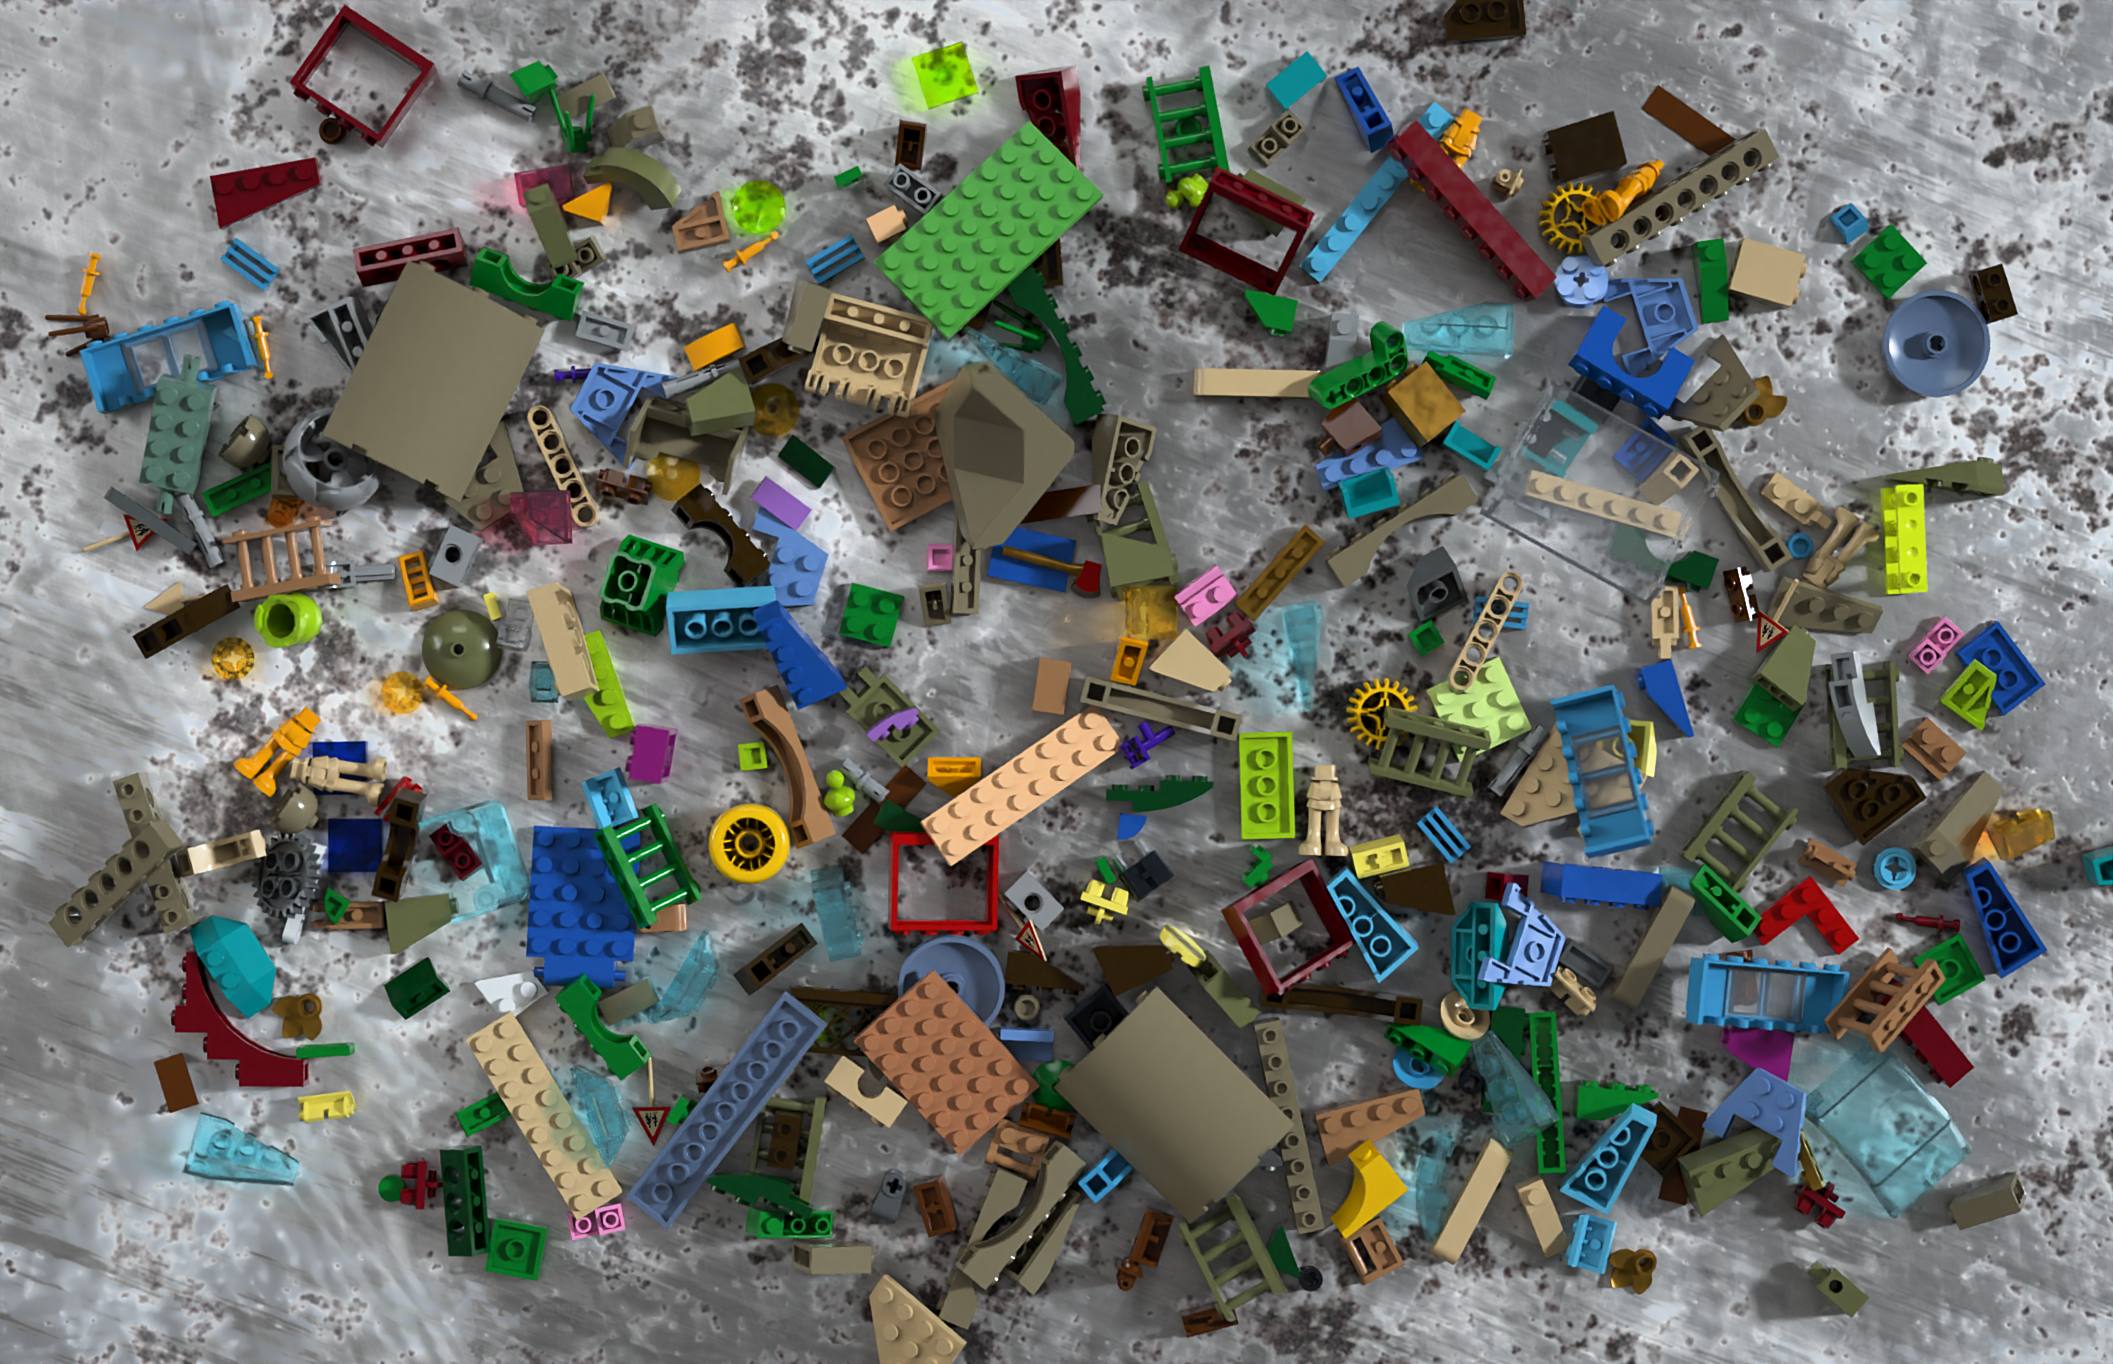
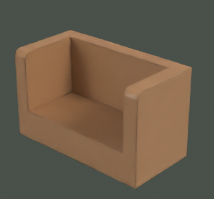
(1051, 686)

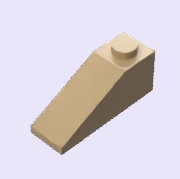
(1542, 1215)

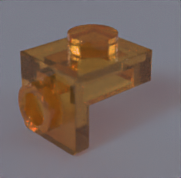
(283, 512)

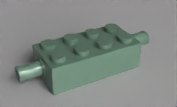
(177, 433)

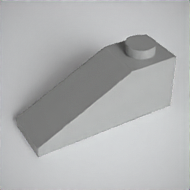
(1340, 340)

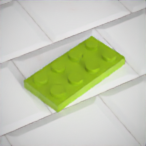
(1266, 785)

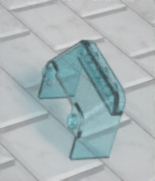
(498, 853)

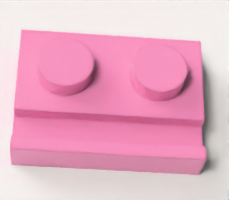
(1205, 595)

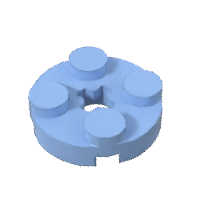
(1568, 289)

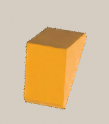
(592, 205)

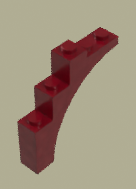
(224, 1041)

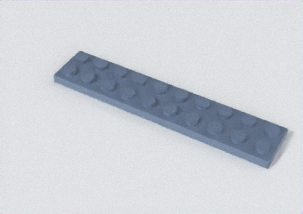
(726, 1110)

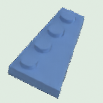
(1390, 451)

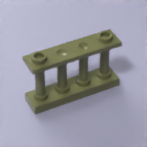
(1150, 521)
(1425, 727)
(1839, 754)
(1728, 808)
(810, 1135)
(1258, 1259)

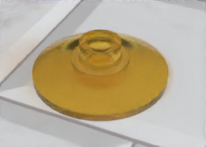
(786, 414)
(672, 489)

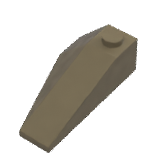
(1117, 456)
(1956, 832)
(1038, 1255)

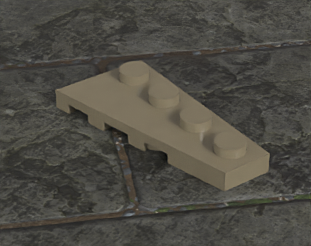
(1823, 609)

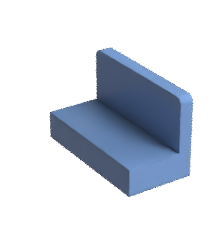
(1028, 1042)

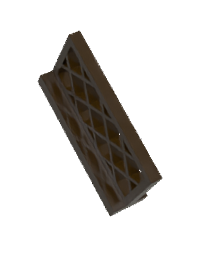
(842, 998)

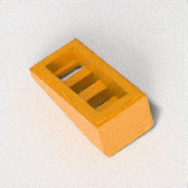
(424, 602)

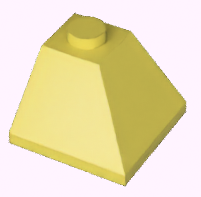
(1644, 740)

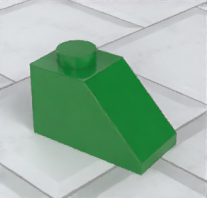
(535, 81)
(1272, 311)

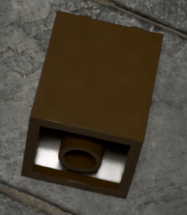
(1584, 149)
(1417, 887)
(1132, 962)

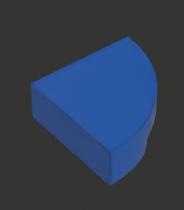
(1130, 825)

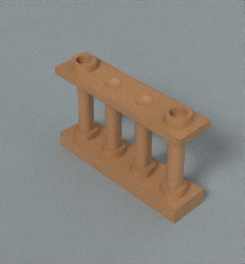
(297, 581)
(1897, 1012)

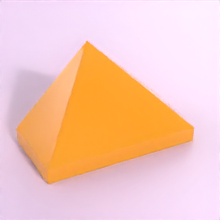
(954, 773)

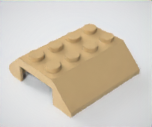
(870, 354)

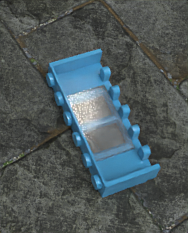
(129, 366)
(1603, 771)
(1763, 993)

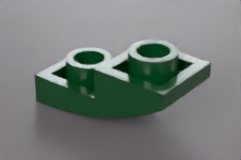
(897, 819)

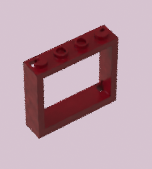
(349, 17)
(1261, 202)
(1326, 909)

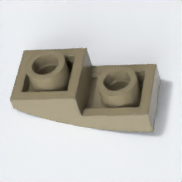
(577, 98)
(1277, 138)
(589, 256)
(629, 1001)

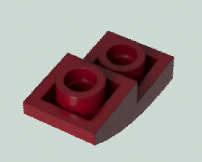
(457, 852)

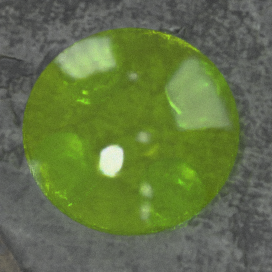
(758, 207)

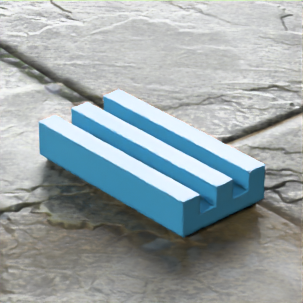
(854, 248)
(232, 251)
(1523, 615)
(1457, 851)

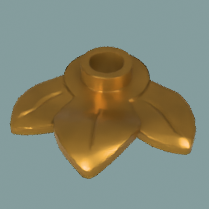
(1765, 404)
(297, 1017)
(1629, 1271)

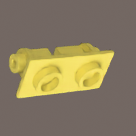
(336, 1104)

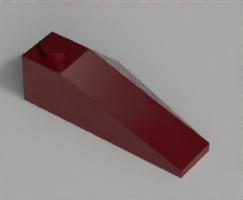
(1054, 107)

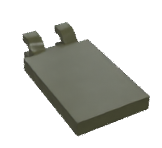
(881, 699)

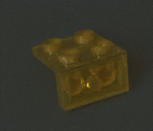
(1150, 612)

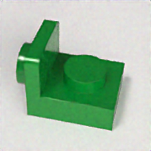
(682, 1109)

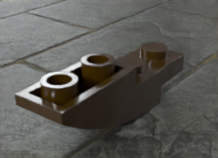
(185, 621)

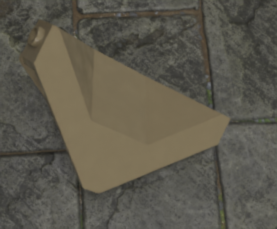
(996, 453)

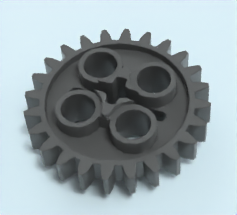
(286, 895)

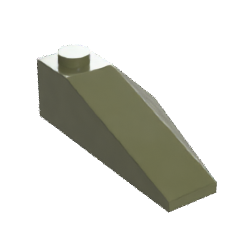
(1971, 477)

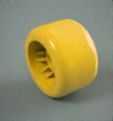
(728, 846)

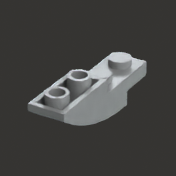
(913, 190)
(1851, 706)

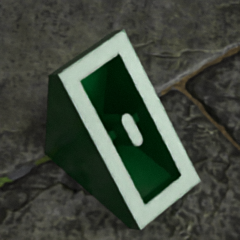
(1281, 1252)

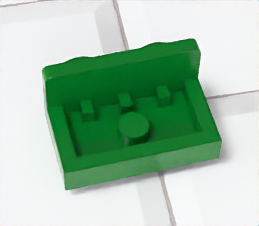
(1258, 871)

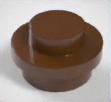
(331, 131)

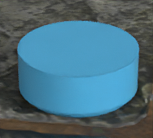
(1799, 546)

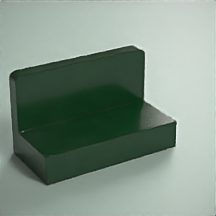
(416, 988)

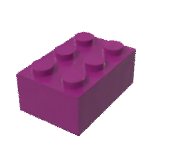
(651, 753)

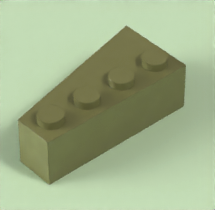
(1727, 1167)

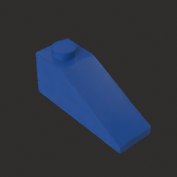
(1365, 109)
(1663, 690)

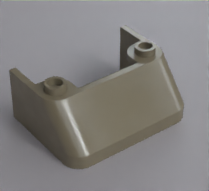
(662, 430)

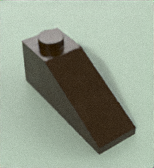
(775, 959)

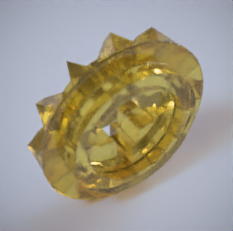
(223, 650)
(413, 687)

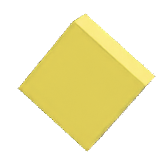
(494, 606)

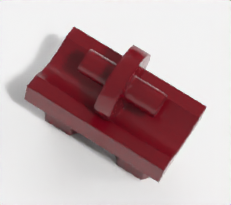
(1234, 640)
(417, 1171)
(1828, 1211)

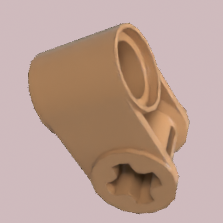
(669, 919)

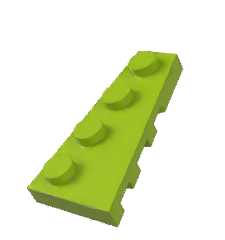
(610, 702)

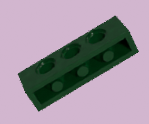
(465, 1200)

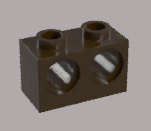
(1993, 294)
(784, 1139)

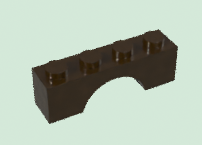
(701, 510)
(397, 859)

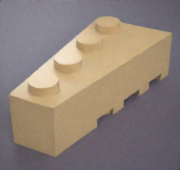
(563, 640)

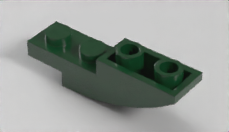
(1170, 794)
(751, 1185)

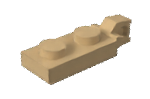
(1794, 502)
(1665, 621)

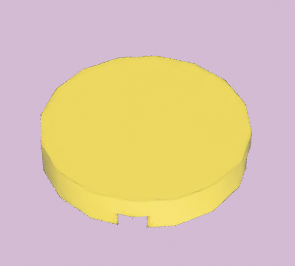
(1179, 942)

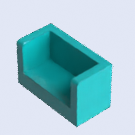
(1295, 81)
(1470, 447)
(1368, 492)

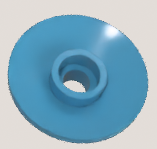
(1404, 1070)

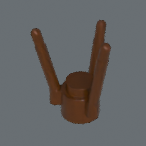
(95, 328)

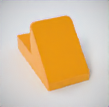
(1128, 660)

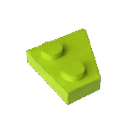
(1971, 693)

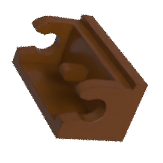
(176, 1082)
(936, 1206)
(1151, 1237)
(1204, 1320)

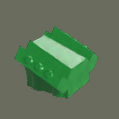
(638, 584)

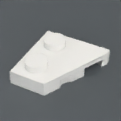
(512, 991)

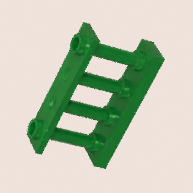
(1206, 108)
(622, 863)

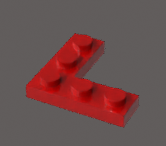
(1807, 900)

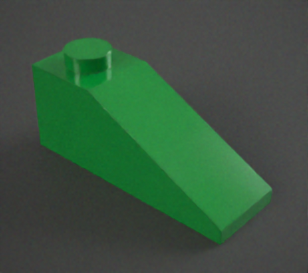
(1711, 280)
(1723, 906)

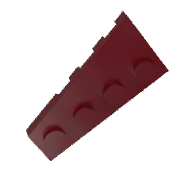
(249, 191)

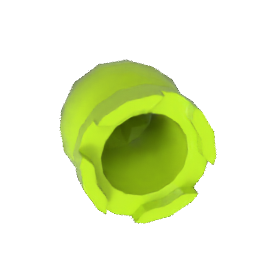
(288, 620)

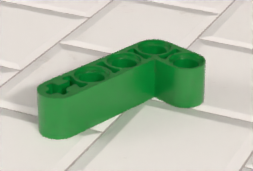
(1365, 372)

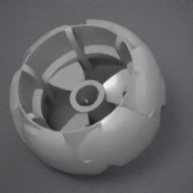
(340, 490)

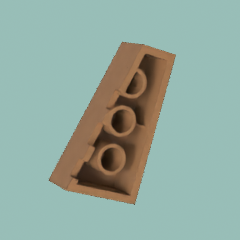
(1374, 1117)

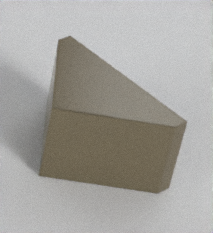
(935, 604)
(1275, 922)

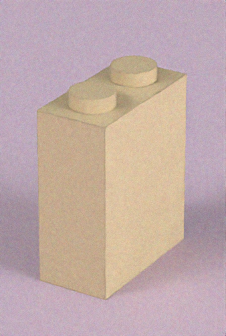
(1766, 273)

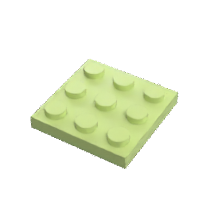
(1485, 705)

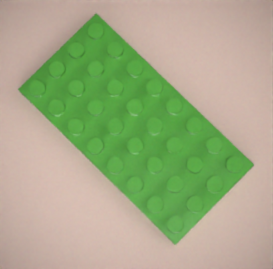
(988, 230)

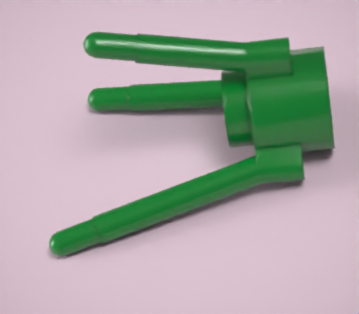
(574, 137)
(1031, 337)

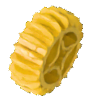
(1569, 207)
(1382, 701)

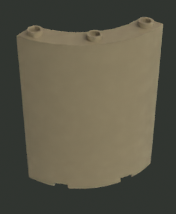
(434, 380)
(1173, 1105)

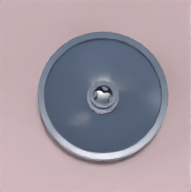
(1935, 343)
(964, 966)

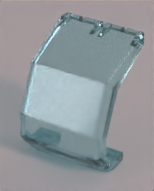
(1887, 1127)

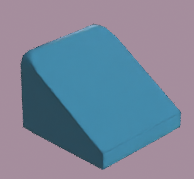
(1849, 223)

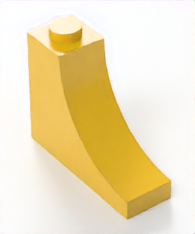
(1372, 1189)

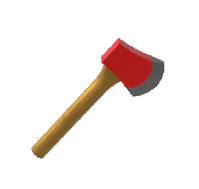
(1087, 574)

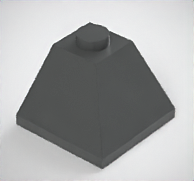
(1435, 585)

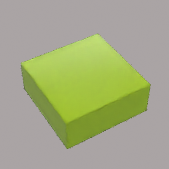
(752, 756)

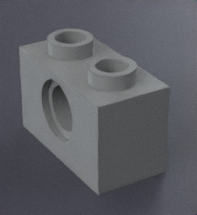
(468, 546)
(1026, 886)

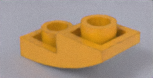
(714, 347)

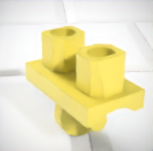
(1093, 895)

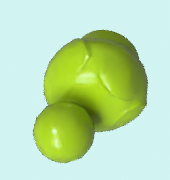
(1189, 188)
(840, 797)

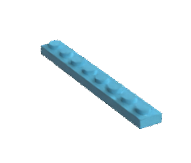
(1367, 203)

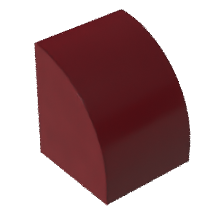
(1497, 883)

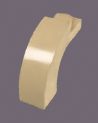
(221, 853)

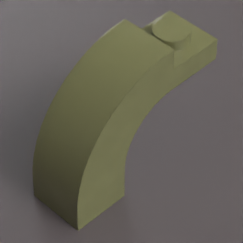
(638, 171)

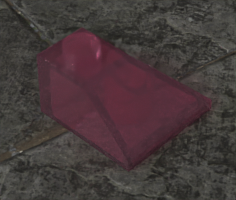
(543, 516)

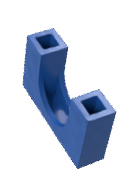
(1596, 361)

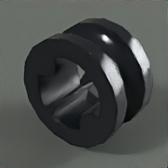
(1462, 1080)
(1317, 1274)

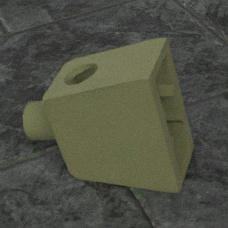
(1845, 1296)

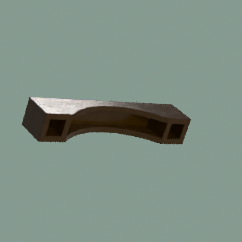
(1347, 1001)

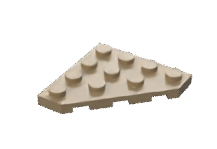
(1544, 788)
(908, 1330)

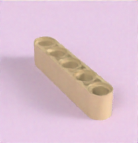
(1253, 383)
(560, 453)
(1488, 618)
(1471, 1201)

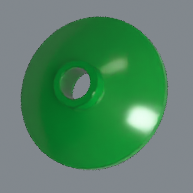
(1046, 1076)

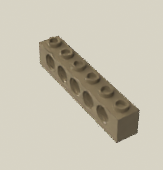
(162, 845)
(167, 883)

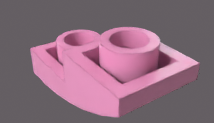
(1936, 644)
(600, 1221)

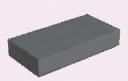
(1585, 964)

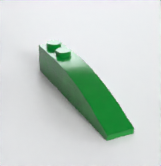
(1547, 1076)

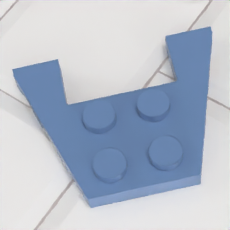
(1663, 313)
(608, 398)
(795, 563)
(1534, 947)
(1770, 1106)

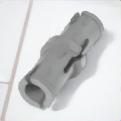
(863, 781)

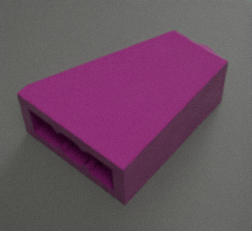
(1760, 1048)

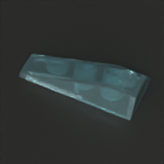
(1471, 330)
(1029, 376)
(1303, 634)
(1516, 1099)
(229, 1154)

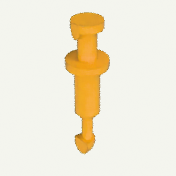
(747, 253)
(88, 280)
(261, 343)
(1688, 620)
(447, 697)

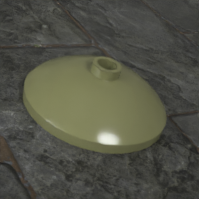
(480, 653)

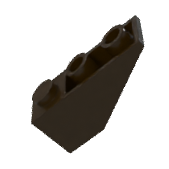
(771, 360)
(1028, 969)

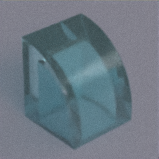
(542, 683)

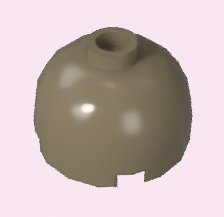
(247, 444)
(295, 811)

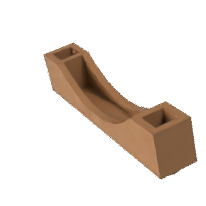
(807, 813)

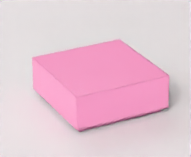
(939, 557)

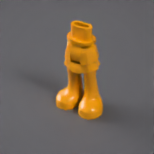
(1459, 139)
(1612, 204)
(293, 737)

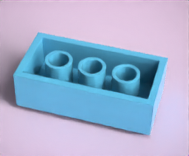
(716, 619)

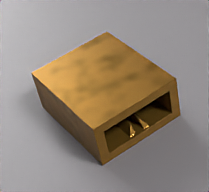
(1421, 403)

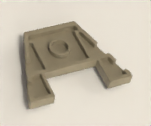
(1722, 395)
(490, 487)

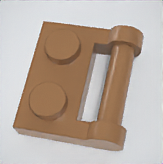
(1021, 1140)
(1379, 1248)

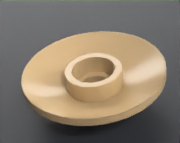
(1475, 1021)

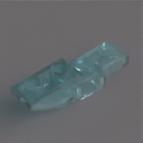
(1429, 1195)

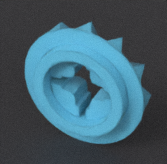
(1902, 878)

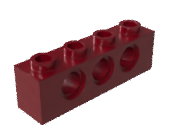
(387, 260)

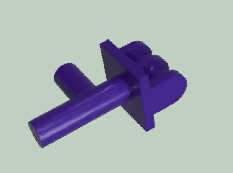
(1141, 748)

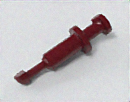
(1931, 922)

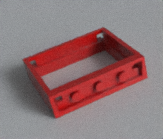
(931, 926)

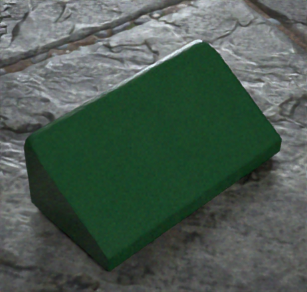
(806, 461)

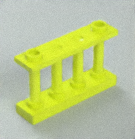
(1904, 539)

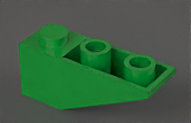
(1430, 1045)
(1604, 1102)
(777, 1223)

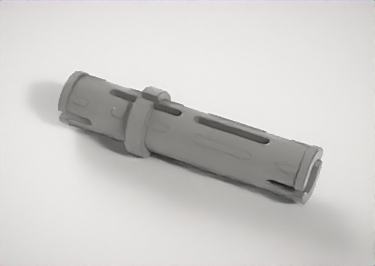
(487, 91)
(698, 379)
(201, 532)
(1518, 760)

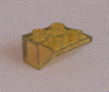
(2022, 833)

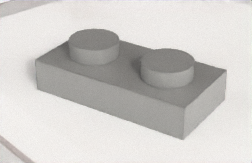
(605, 331)

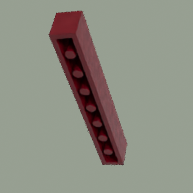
(1470, 211)

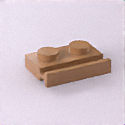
(1933, 749)

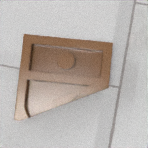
(702, 227)

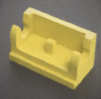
(1378, 856)

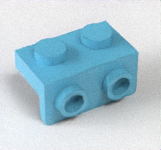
(609, 799)
(1591, 1243)

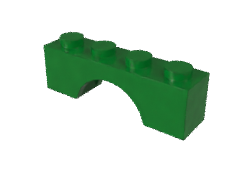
(496, 276)
(620, 1052)

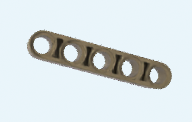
(1652, 946)

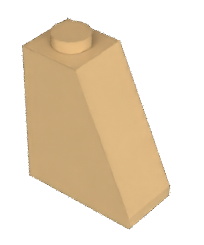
(1192, 663)

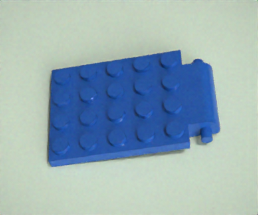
(578, 909)

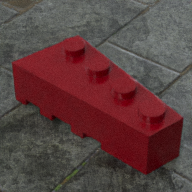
(1931, 1044)

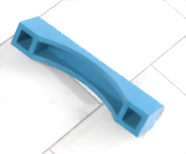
(1104, 1175)

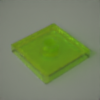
(945, 75)

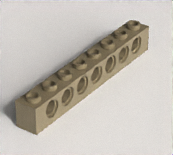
(1761, 154)
(1293, 1145)

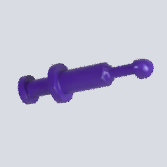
(574, 374)

